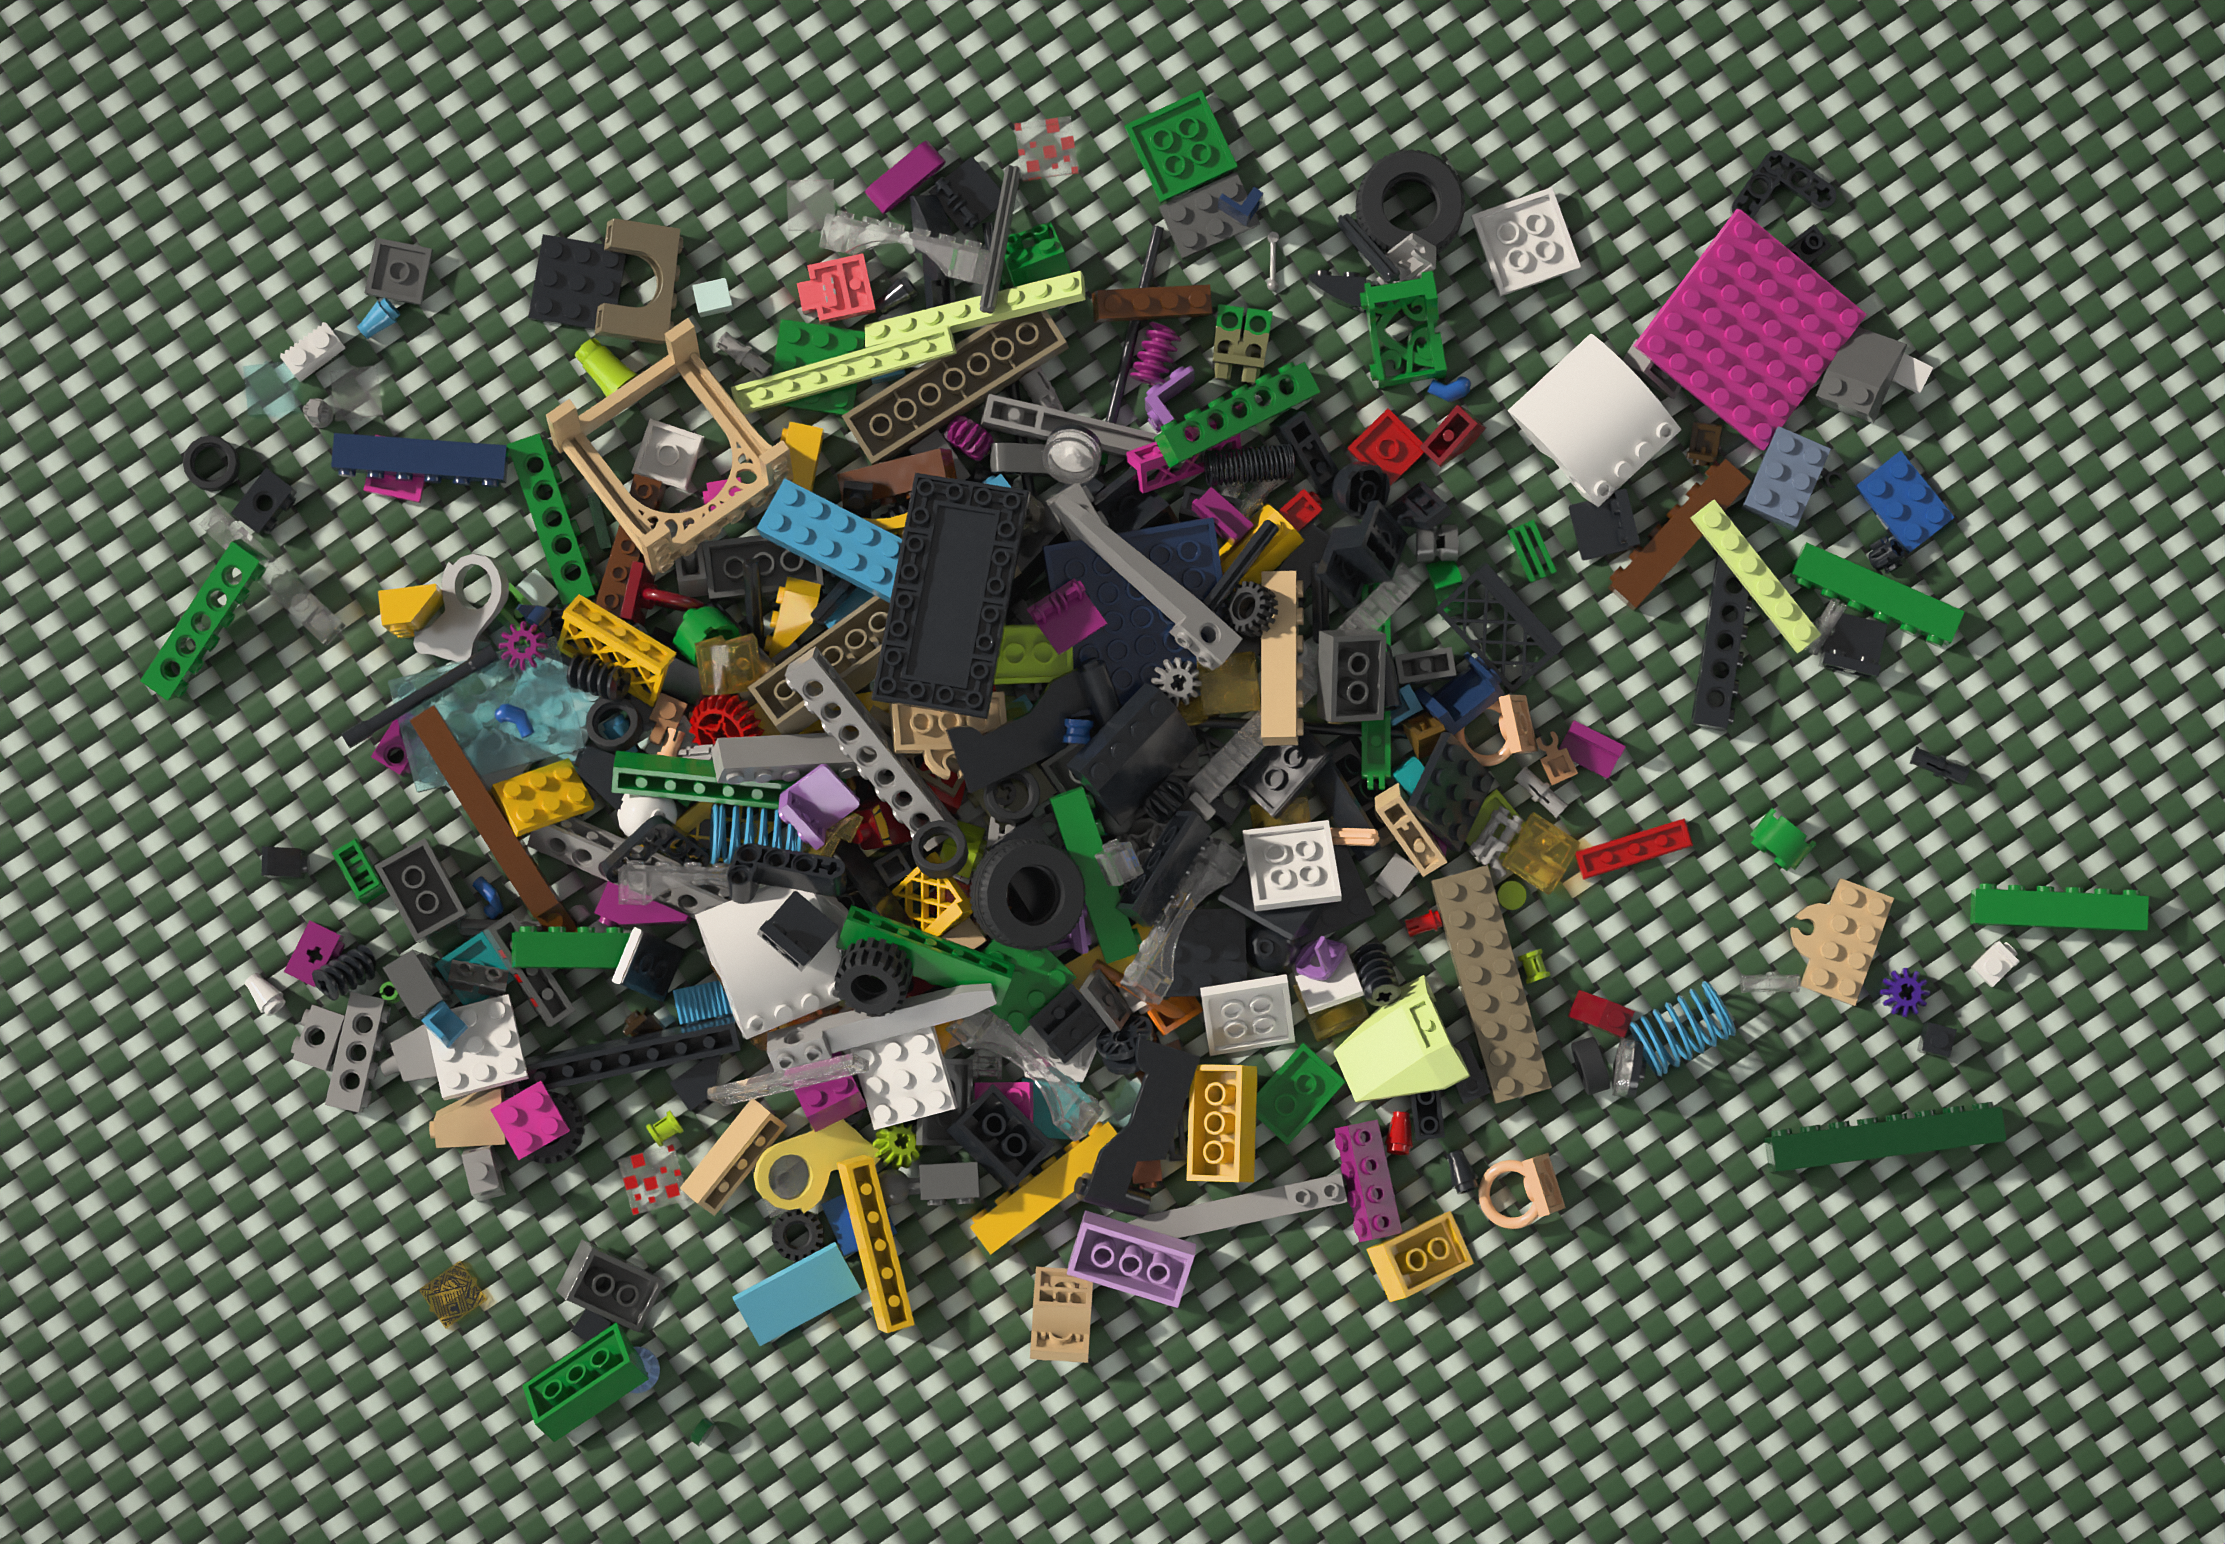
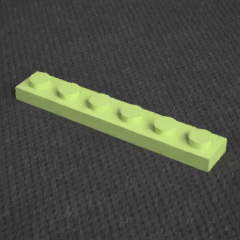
(1755, 576)

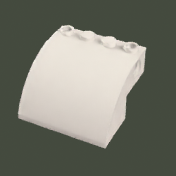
(1594, 419)
(756, 978)

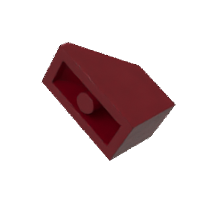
(1453, 436)
(1601, 1014)

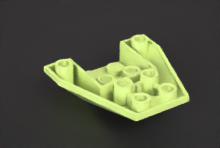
(1401, 1049)

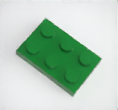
(1296, 1093)

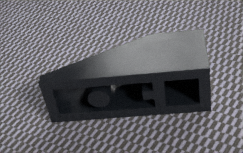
(1308, 449)

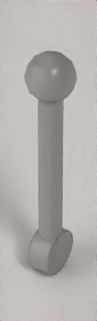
(1273, 238)

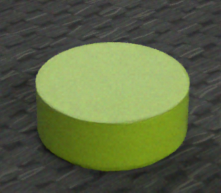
(1511, 895)

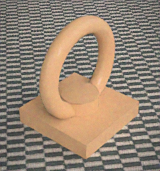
(1514, 726)
(1539, 1185)

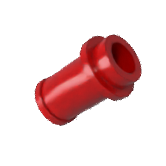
(1424, 923)

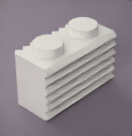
(312, 352)

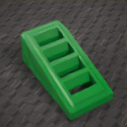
(373, 890)

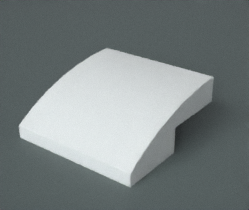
(1338, 988)

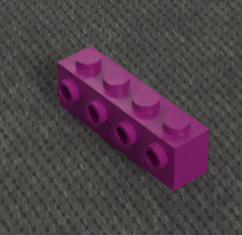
(1367, 1180)

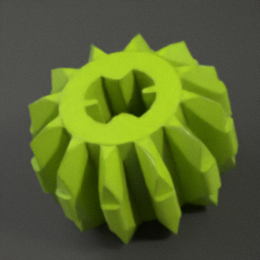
(897, 1156)

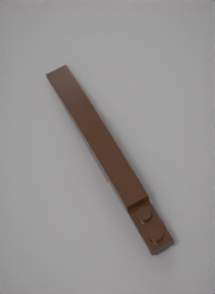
(490, 821)

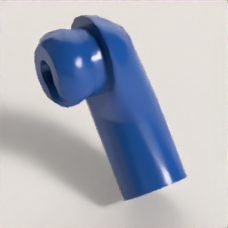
(1451, 391)
(515, 715)
(491, 895)

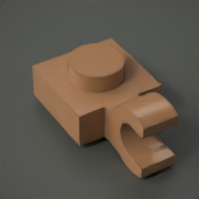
(666, 714)

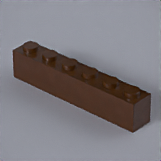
(1677, 536)

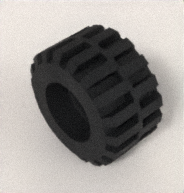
(872, 994)
(568, 1142)

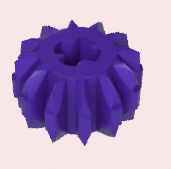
(1895, 989)

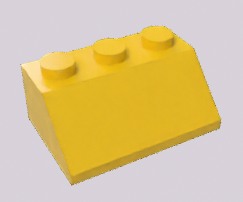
(1277, 550)
(409, 608)

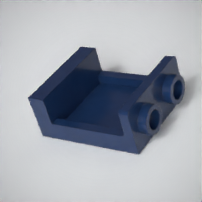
(1463, 696)

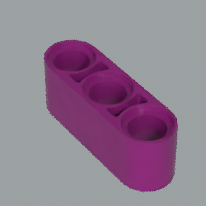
(905, 177)

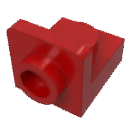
(1302, 509)

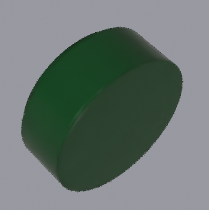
(702, 1431)

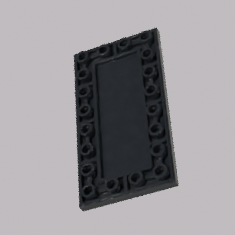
(951, 595)

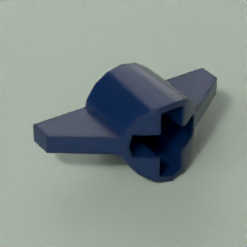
(537, 615)

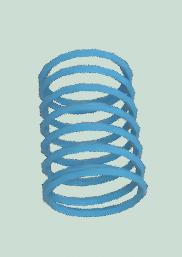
(718, 833)
(1719, 1010)

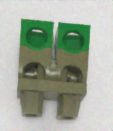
(1239, 351)

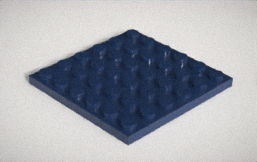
(1136, 630)

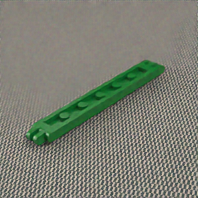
(1377, 733)

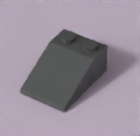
(1861, 374)
(610, 1286)

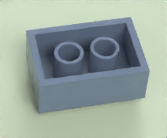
(1786, 478)

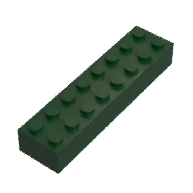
(1885, 1139)

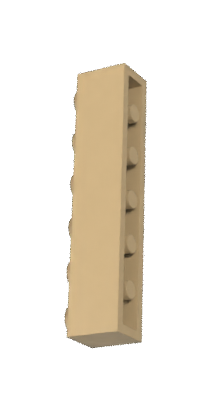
(1280, 662)

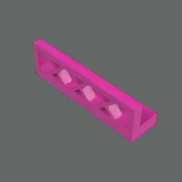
(1150, 457)

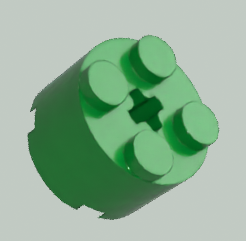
(702, 625)
(1781, 839)

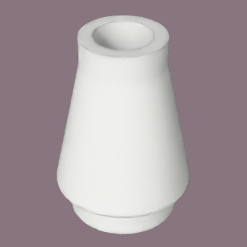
(265, 995)

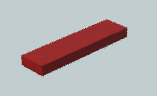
(1633, 849)

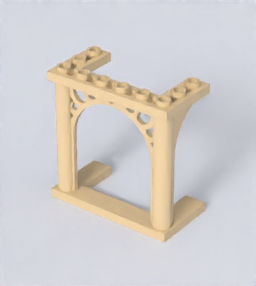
(657, 544)

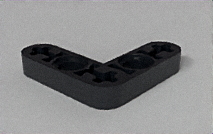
(1773, 177)
(659, 840)

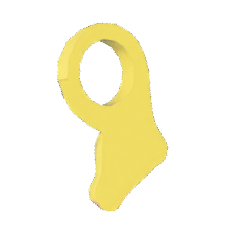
(820, 1154)

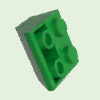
(1035, 255)

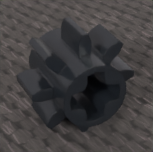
(1886, 554)

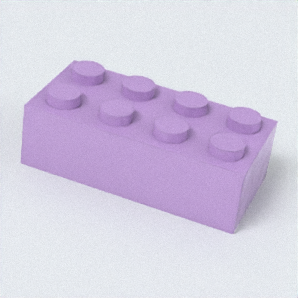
(1131, 1259)

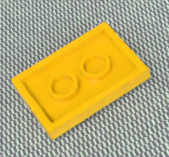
(542, 797)

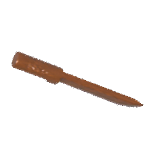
(1164, 1007)

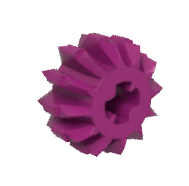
(968, 437)
(530, 652)

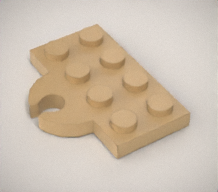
(924, 731)
(1841, 940)

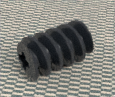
(598, 678)
(345, 972)
(1377, 974)

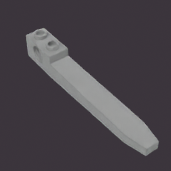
(1039, 421)
(1165, 593)
(830, 1034)
(1247, 1208)

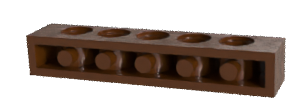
(624, 551)

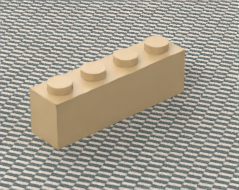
(733, 1156)

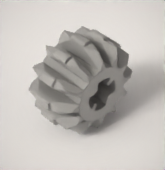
(1185, 685)

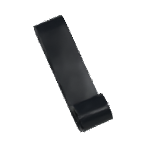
(783, 868)

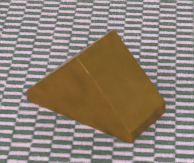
(1423, 733)

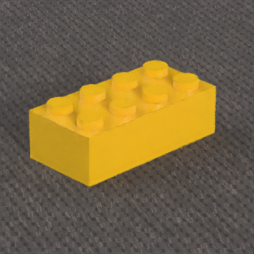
(1222, 1123)

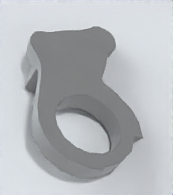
(459, 629)

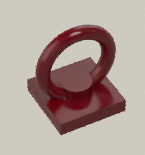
(643, 595)

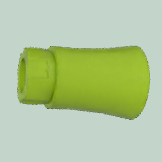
(604, 366)

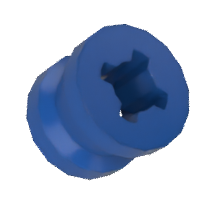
(1077, 731)

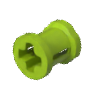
(1534, 966)
(664, 1128)

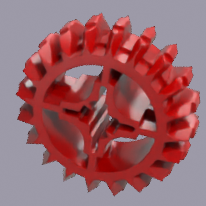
(735, 721)

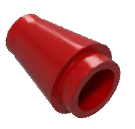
(1399, 1134)

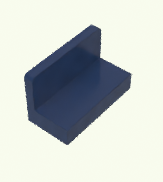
(1244, 212)

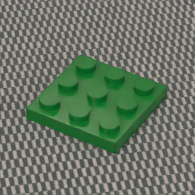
(1180, 146)
(810, 343)
(1034, 982)

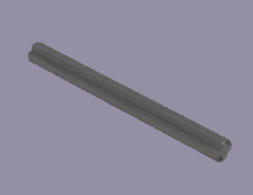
(1000, 239)

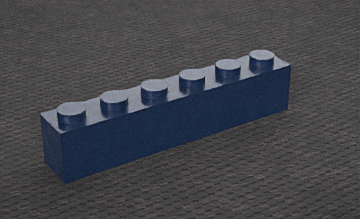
(419, 458)

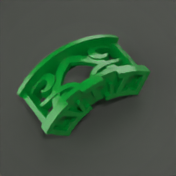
(1430, 354)

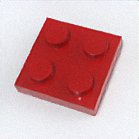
(1388, 445)

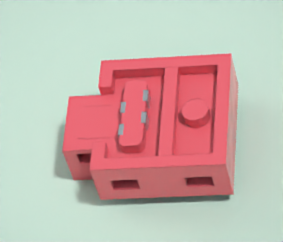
(837, 289)

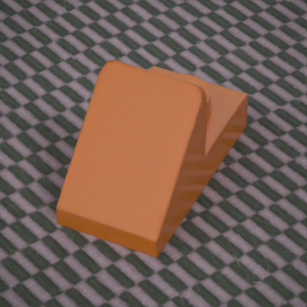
(1165, 1024)

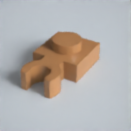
(1557, 763)

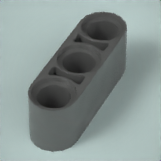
(1017, 459)

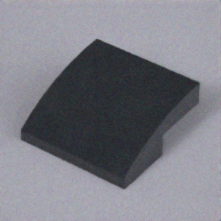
(1067, 1023)

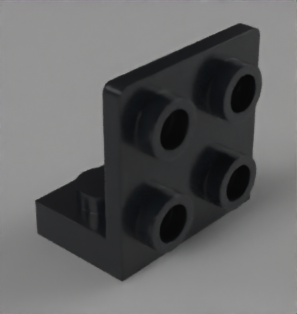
(1604, 528)
(1854, 647)
(798, 930)

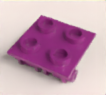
(1066, 616)

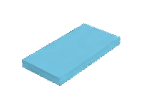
(797, 1294)

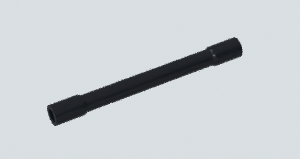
(473, 664)

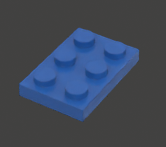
(1904, 502)

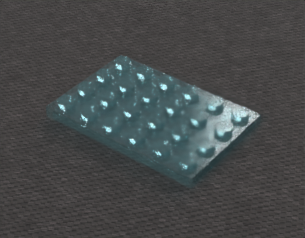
(471, 710)

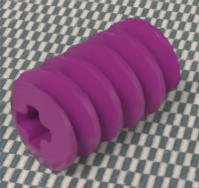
(1155, 354)

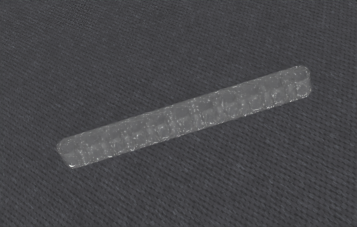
(1247, 740)

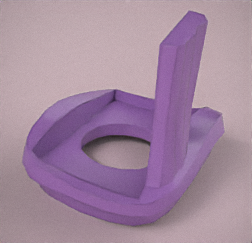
(1323, 949)

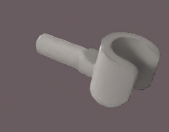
(579, 913)

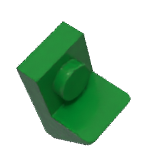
(1444, 580)

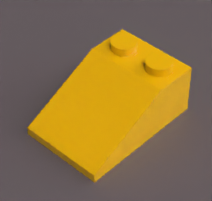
(1420, 1257)

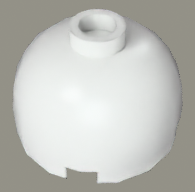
(639, 808)

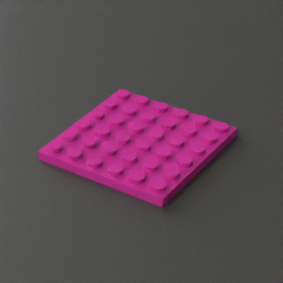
(1749, 329)

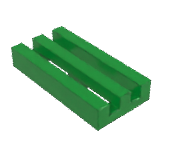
(1522, 530)

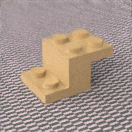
(1060, 1316)

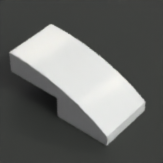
(1912, 373)

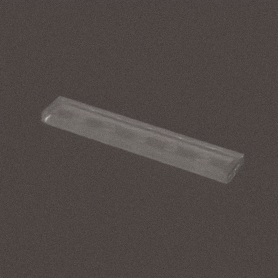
(788, 1079)

